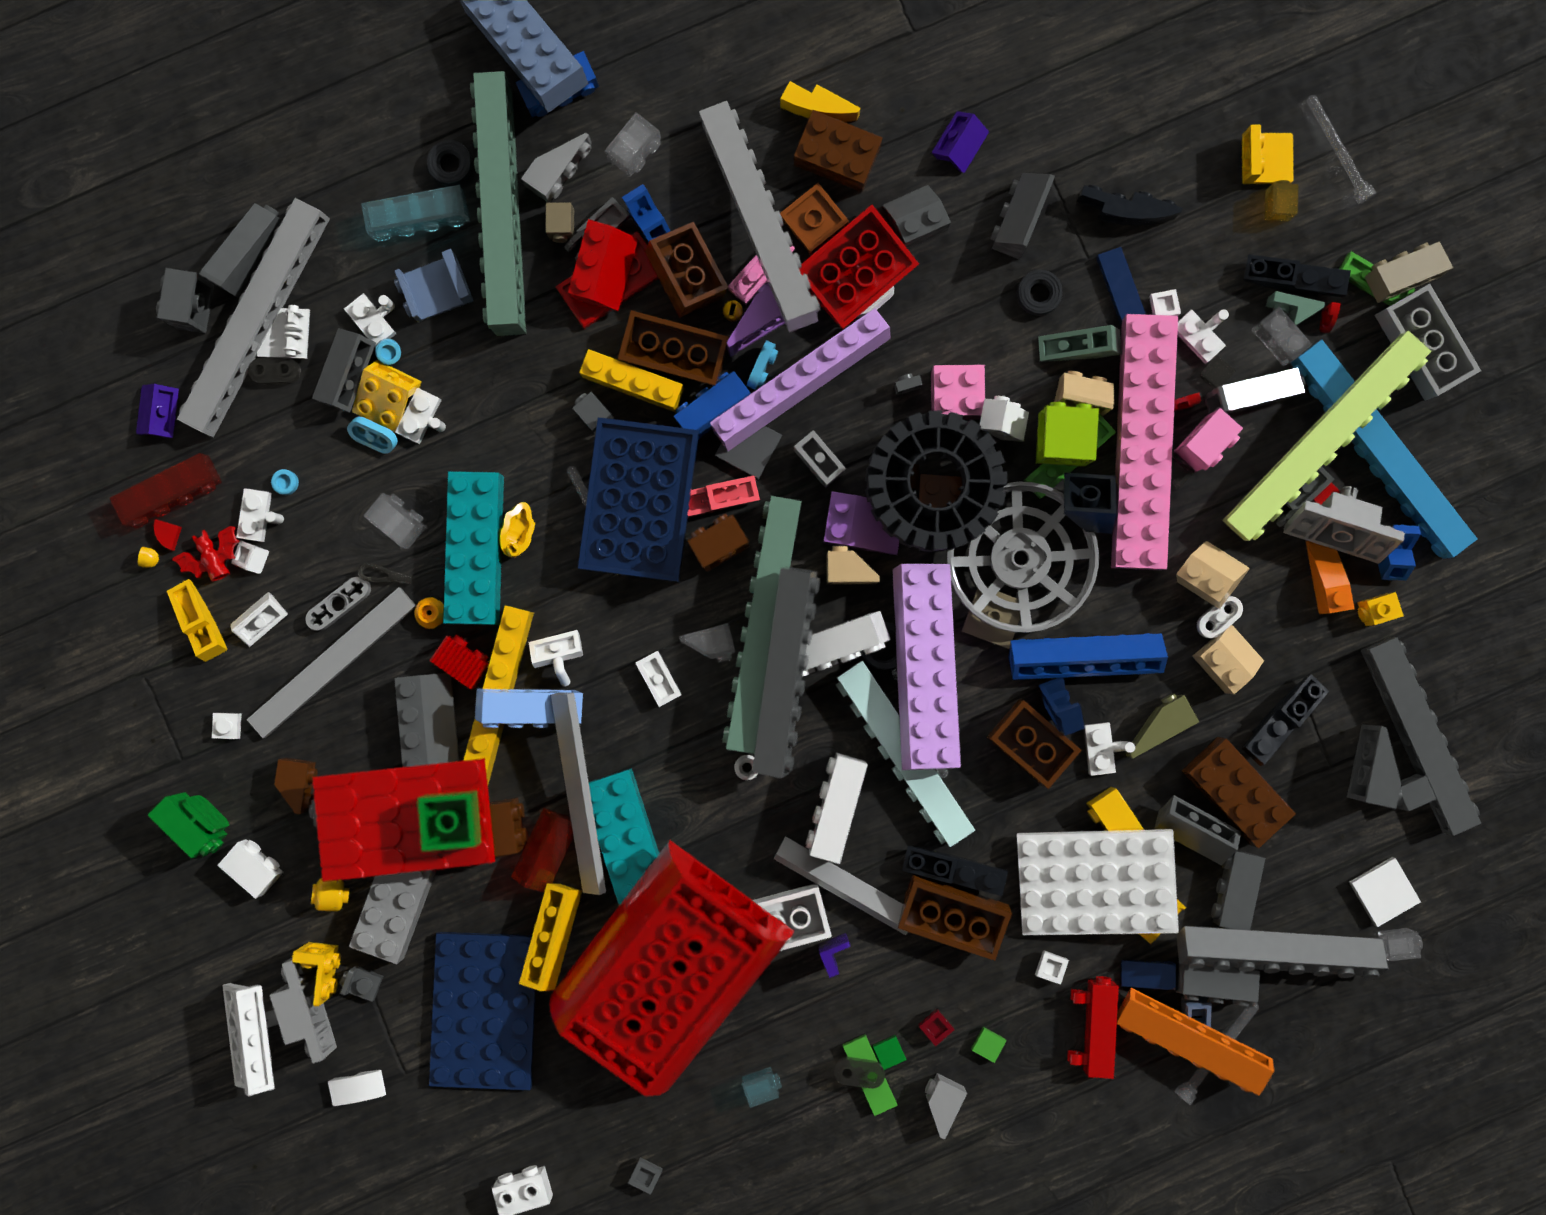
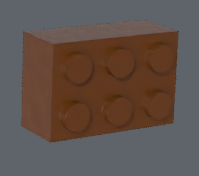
(837, 151)
(686, 269)
(718, 542)
(1034, 743)

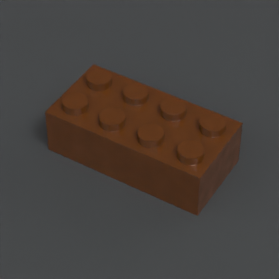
(1238, 792)

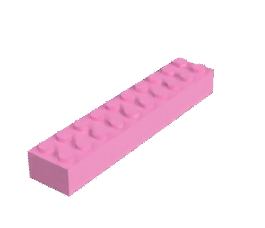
(1144, 441)

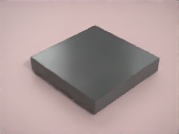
(752, 453)

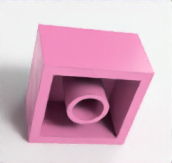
(958, 390)
(1208, 440)

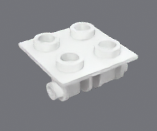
(287, 334)

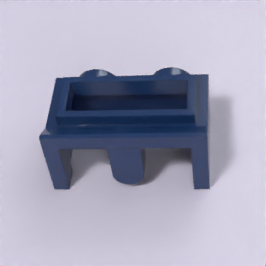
(1056, 701)

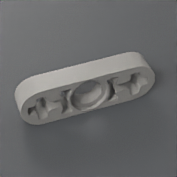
(327, 619)

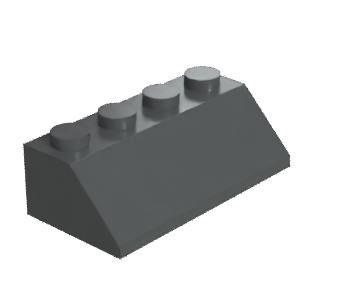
(426, 719)

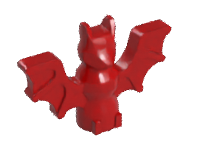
(211, 559)

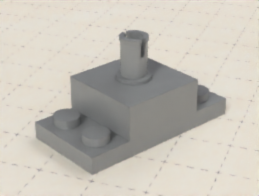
(1345, 526)
(298, 1016)

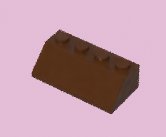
(673, 348)
(954, 916)

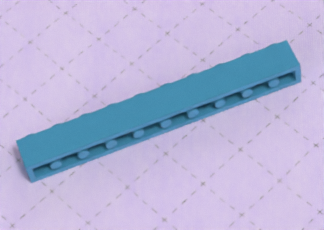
(1389, 458)

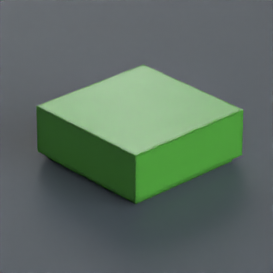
(988, 1044)

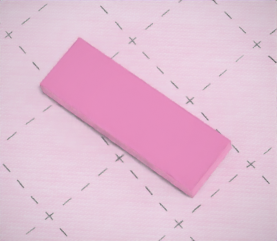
(749, 280)

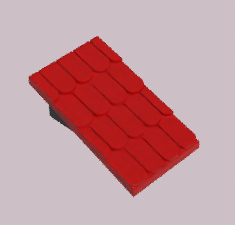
(373, 823)

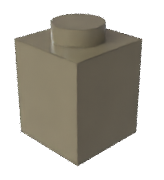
(559, 221)

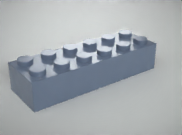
(529, 48)

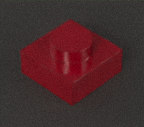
(936, 1027)

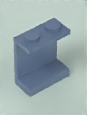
(433, 288)

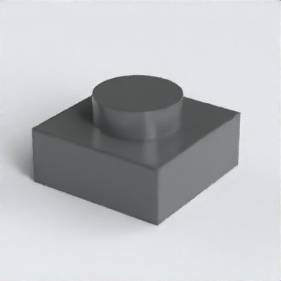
(907, 384)
(645, 1175)

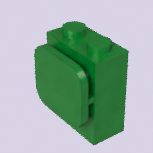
(191, 823)

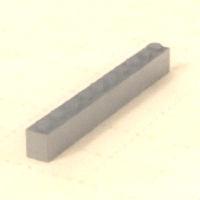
(758, 216)
(253, 317)

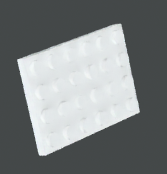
(1097, 882)

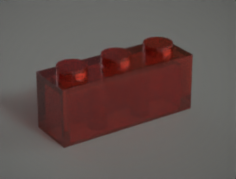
(544, 850)

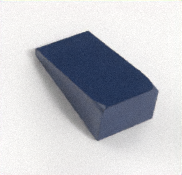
(1148, 974)

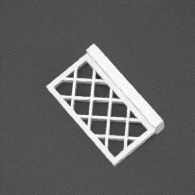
(248, 1038)

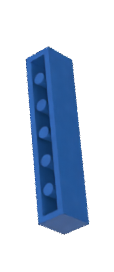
(1087, 656)

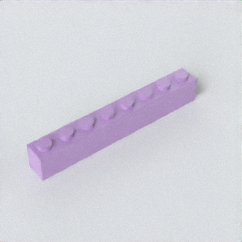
(801, 379)

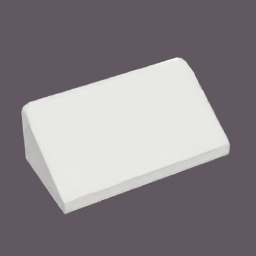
(258, 619)

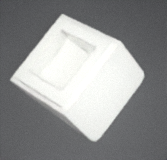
(250, 557)

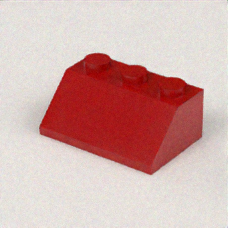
(602, 265)

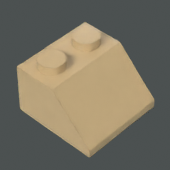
(1076, 389)
(848, 568)
(1211, 574)
(1229, 660)

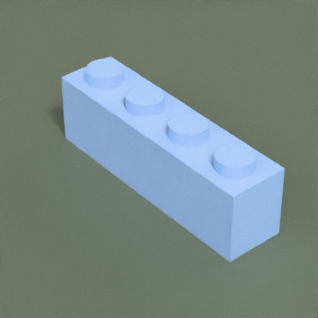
(519, 707)

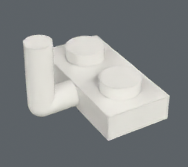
(370, 319)
(1200, 336)
(420, 416)
(255, 515)
(555, 651)
(1101, 748)

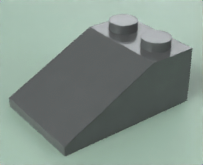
(1374, 769)

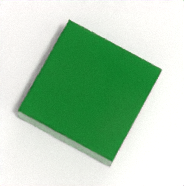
(889, 1052)

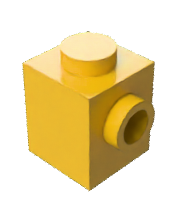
(1380, 609)

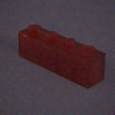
(166, 490)

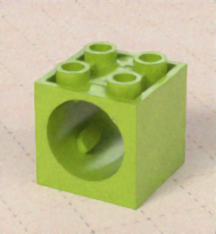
(1067, 434)

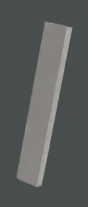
(840, 883)

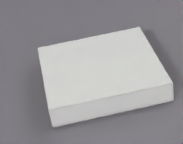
(1384, 891)

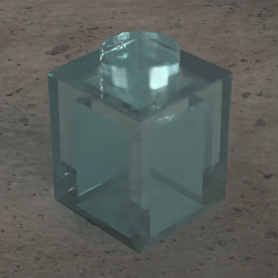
(761, 1086)

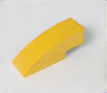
(804, 102)
(196, 621)

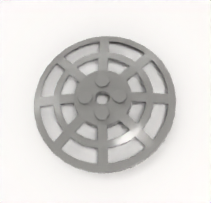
(1035, 569)

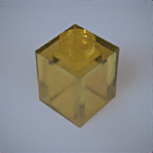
(1281, 201)

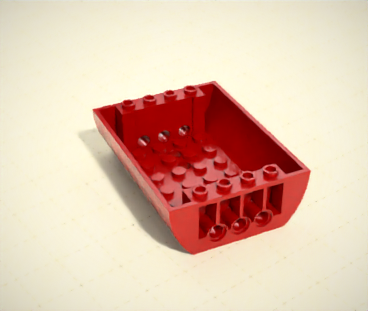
(634, 963)

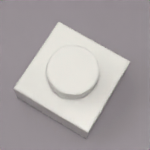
(1165, 303)
(226, 725)
(1051, 967)

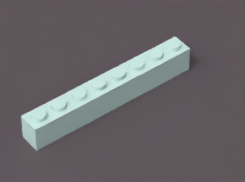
(884, 724)

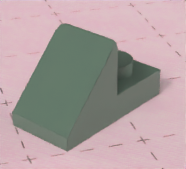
(1299, 307)

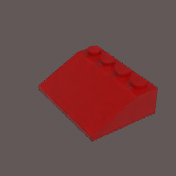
(857, 266)

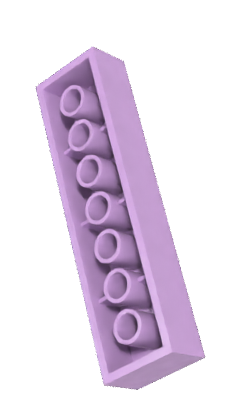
(926, 667)

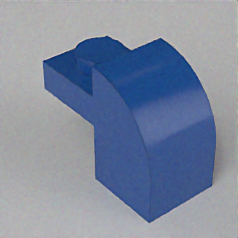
(645, 214)
(1400, 561)

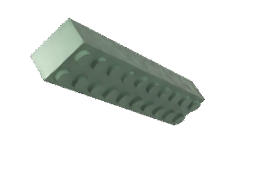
(499, 203)
(776, 553)

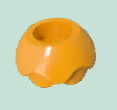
(421, 612)

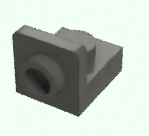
(361, 983)

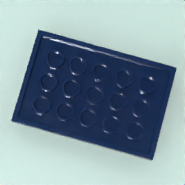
(638, 499)
(481, 1012)

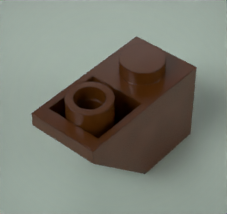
(295, 782)

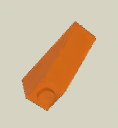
(1329, 579)

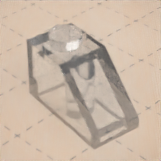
(712, 642)

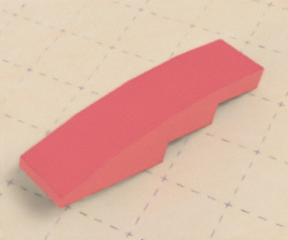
(723, 496)

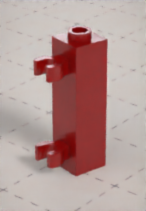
(1100, 1029)

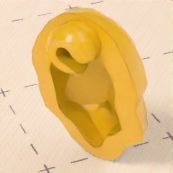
(516, 530)

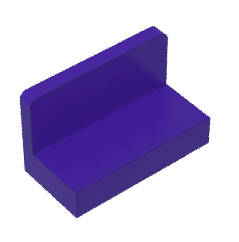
(961, 140)
(157, 410)
(830, 947)

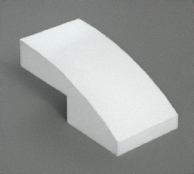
(356, 1088)

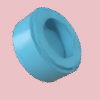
(388, 351)
(284, 482)

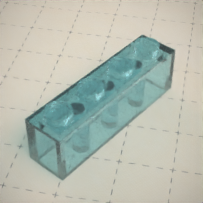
(415, 212)

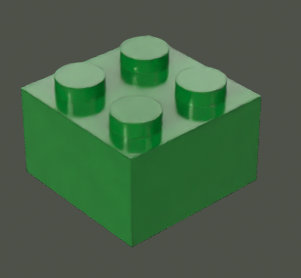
(449, 820)

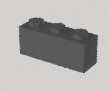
(343, 370)
(1198, 830)
(1238, 891)
(1217, 984)

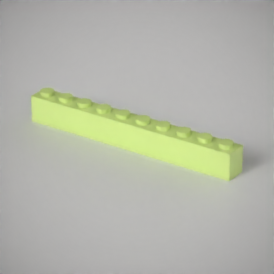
(1327, 435)

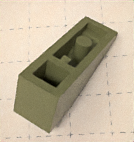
(1165, 722)

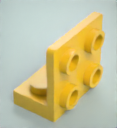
(1266, 156)
(384, 394)
(328, 960)

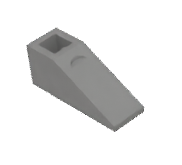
(554, 167)

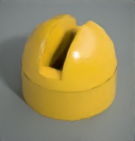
(738, 312)
(147, 557)

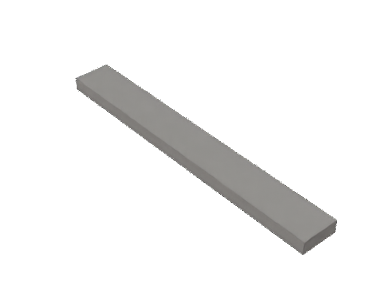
(331, 663)
(578, 793)

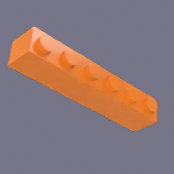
(1195, 1042)

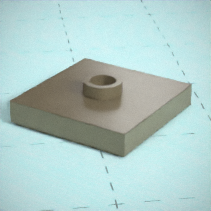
(979, 629)

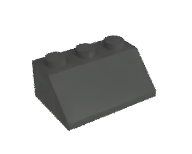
(1021, 213)

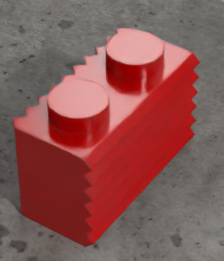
(460, 661)

